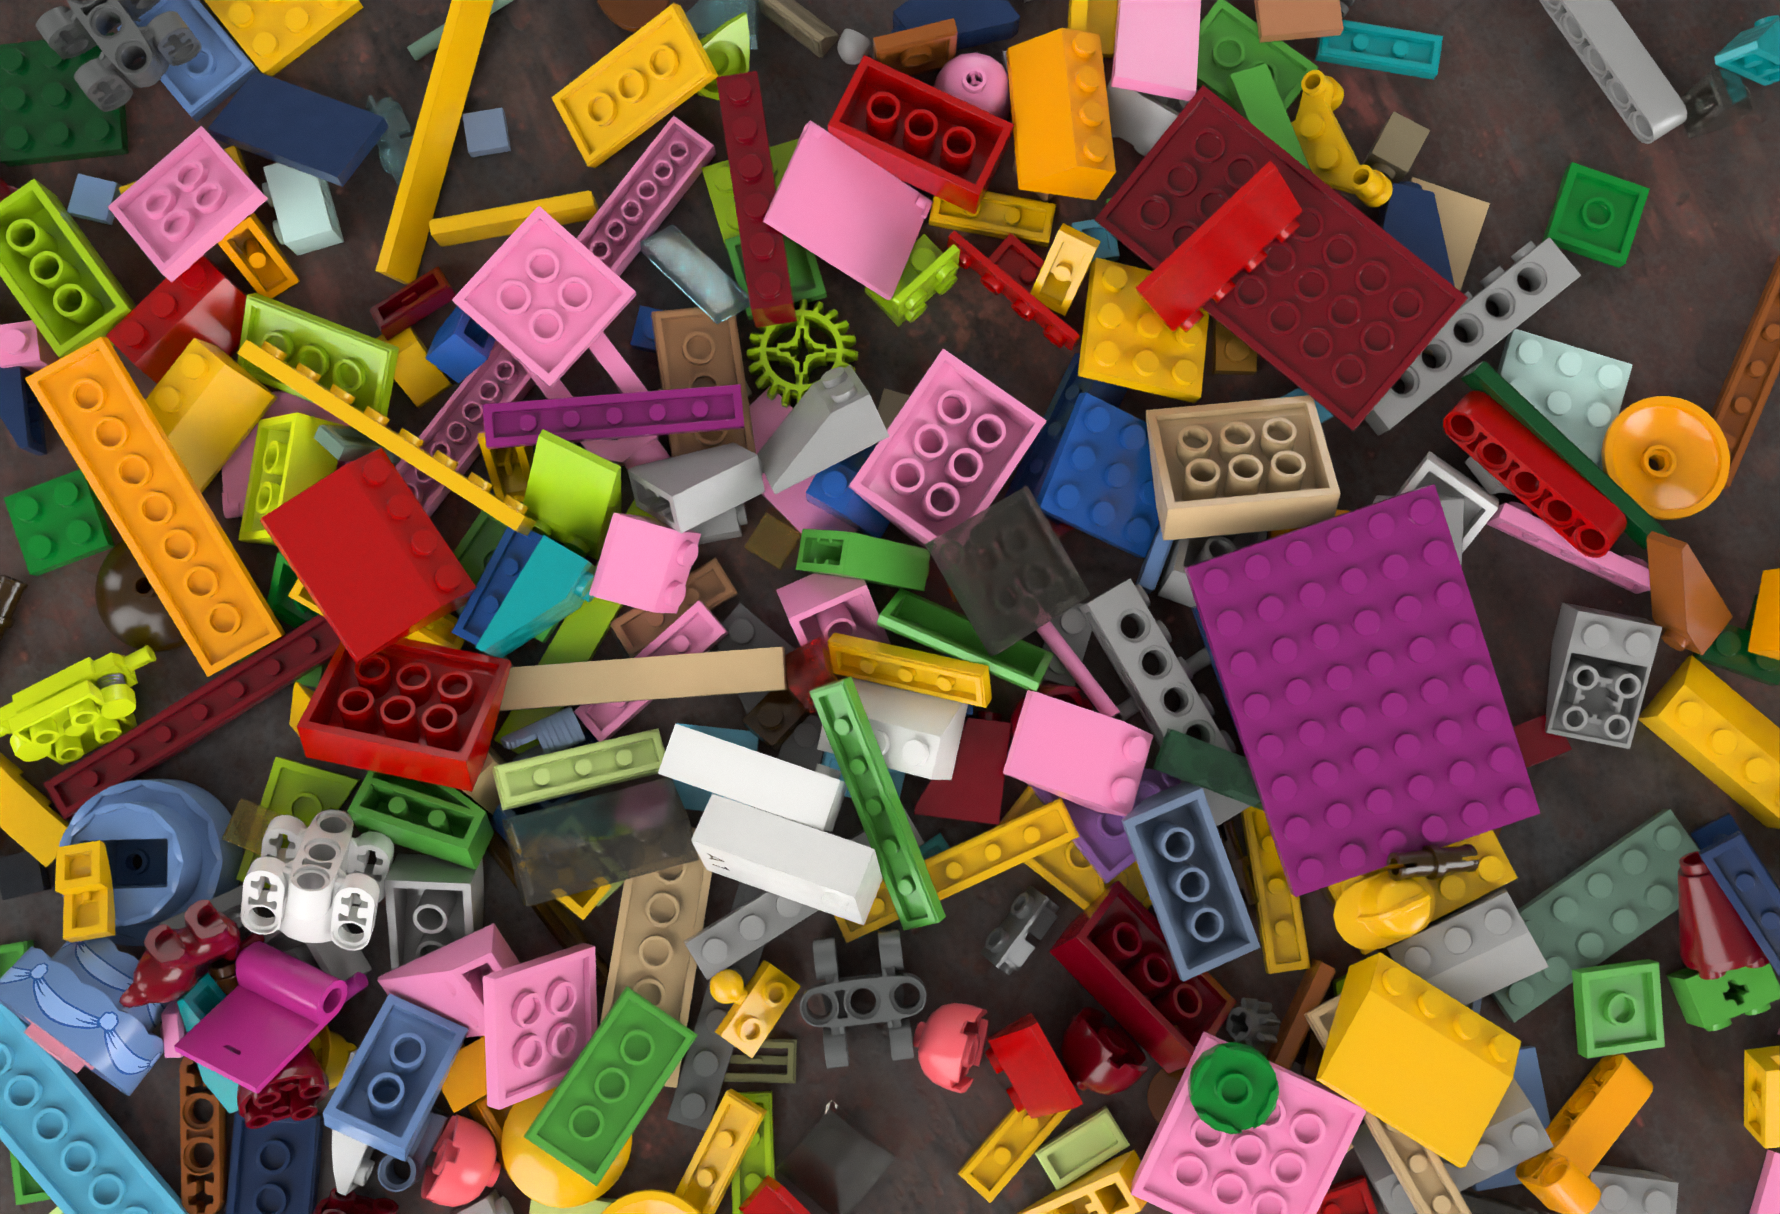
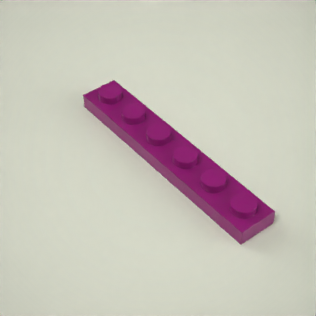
(614, 416)

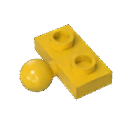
(754, 1007)

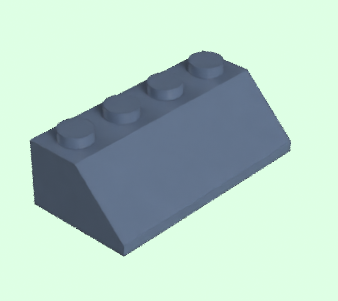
(1189, 880)

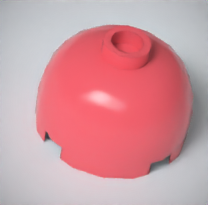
(951, 1044)
(462, 1163)

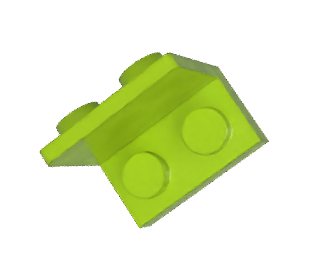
(924, 275)

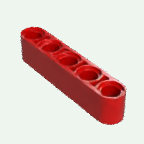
(1535, 474)

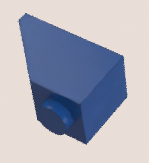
(460, 346)

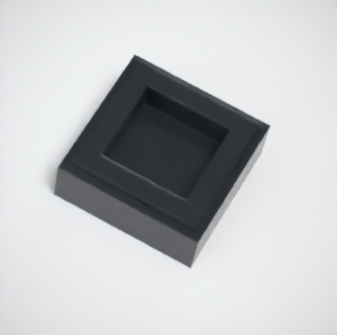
(22, 876)

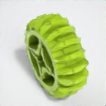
(784, 351)

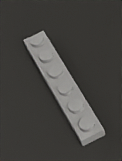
(753, 925)

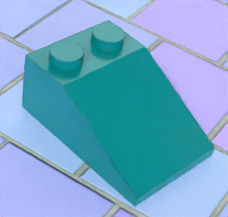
(545, 592)

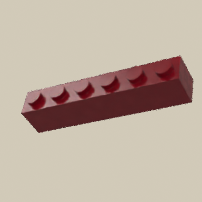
(753, 192)

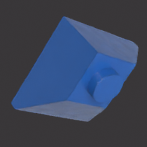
(831, 493)

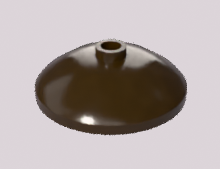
(127, 611)

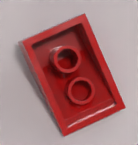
(1032, 1068)

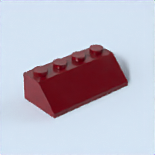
(1128, 968)

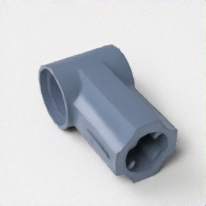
(418, 1155)

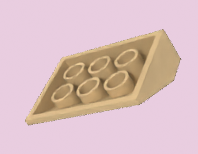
(1240, 467)

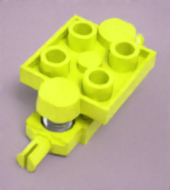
(75, 708)

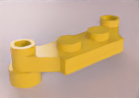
(1327, 146)

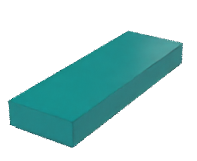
(1382, 49)

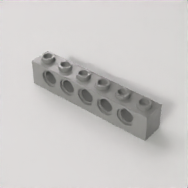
(1547, 274)
(1148, 691)

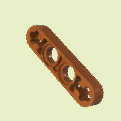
(193, 1132)

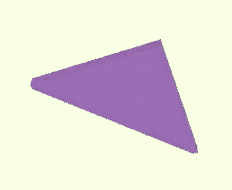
(1103, 834)

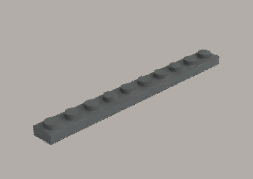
(710, 1053)

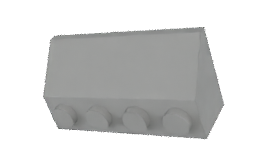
(1508, 1140)

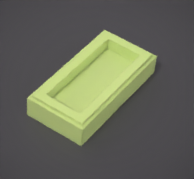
(1081, 1148)

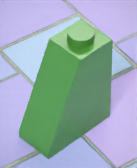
(863, 558)

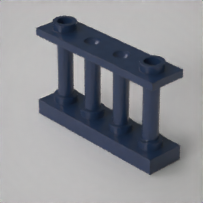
(1743, 881)

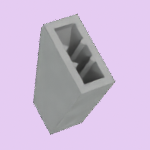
(697, 484)

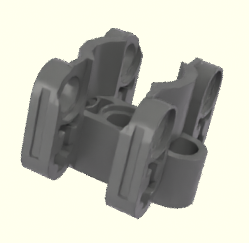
(112, 76)
(843, 1013)

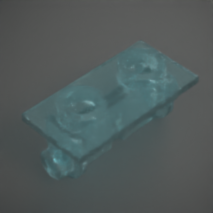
(392, 150)

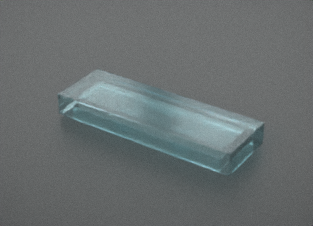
(695, 274)

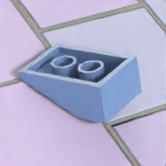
(395, 1077)

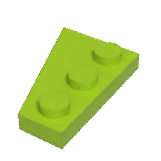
(302, 793)

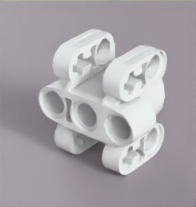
(317, 880)

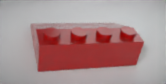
(1221, 249)
(369, 555)
(407, 712)

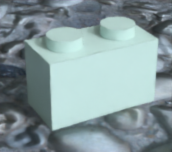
(303, 209)

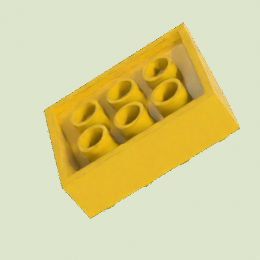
(1417, 1058)

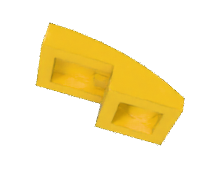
(87, 888)

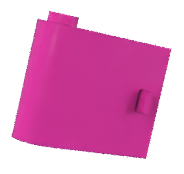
(265, 1018)

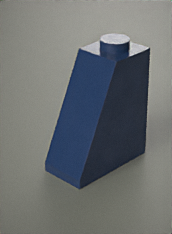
(976, 20)
(1414, 221)

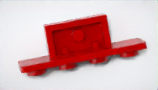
(1013, 272)

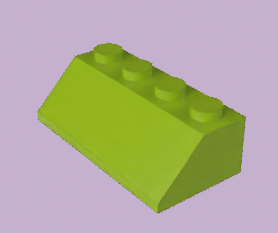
(57, 271)

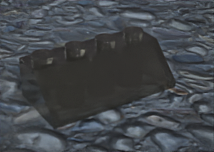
(598, 841)

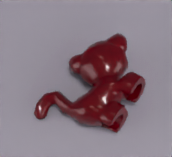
(173, 954)

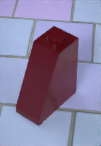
(977, 774)

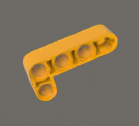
(1584, 1134)

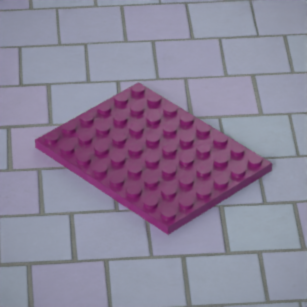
(1362, 689)

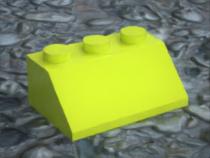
(282, 466)

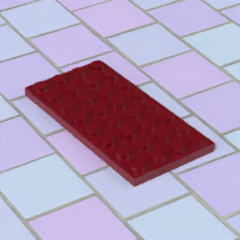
(1331, 304)

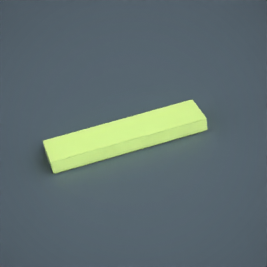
(578, 769)

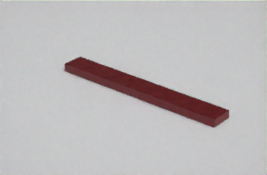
(195, 715)

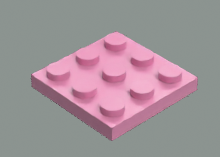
(186, 203)
(544, 296)
(537, 1022)

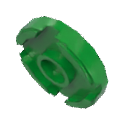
(1233, 1087)

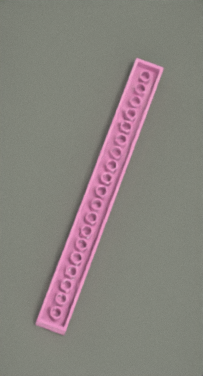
(612, 236)

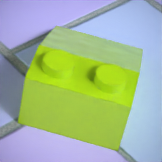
(572, 494)

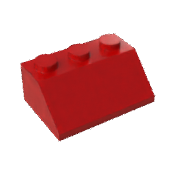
(195, 305)

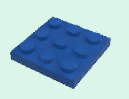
(1103, 477)

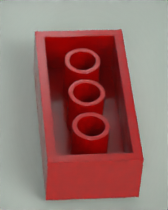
(921, 133)

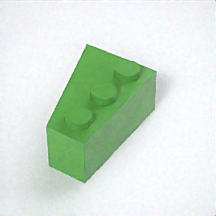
(422, 817)

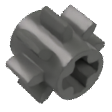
(1253, 1024)

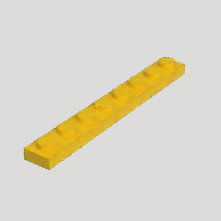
(402, 444)

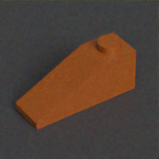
(1683, 596)

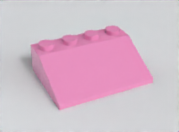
(946, 451)

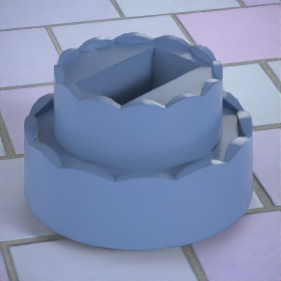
(180, 844)

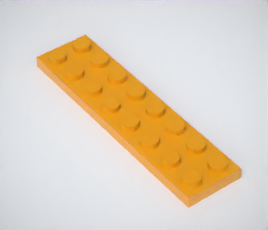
(155, 505)

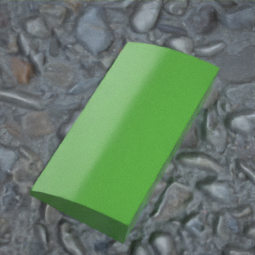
(955, 636)

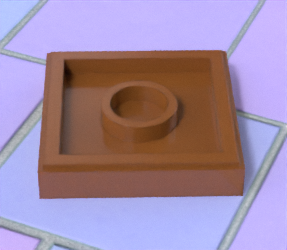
(918, 48)

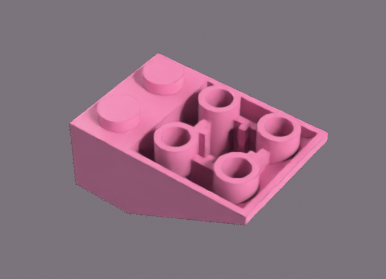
(452, 977)

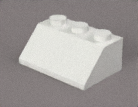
(912, 729)

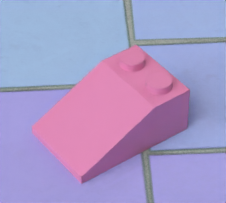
(1078, 754)

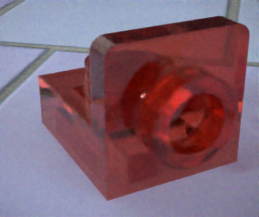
(807, 669)

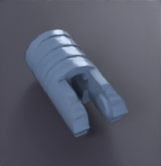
(553, 732)

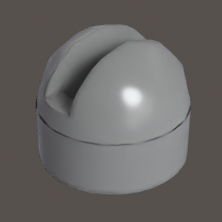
(853, 46)

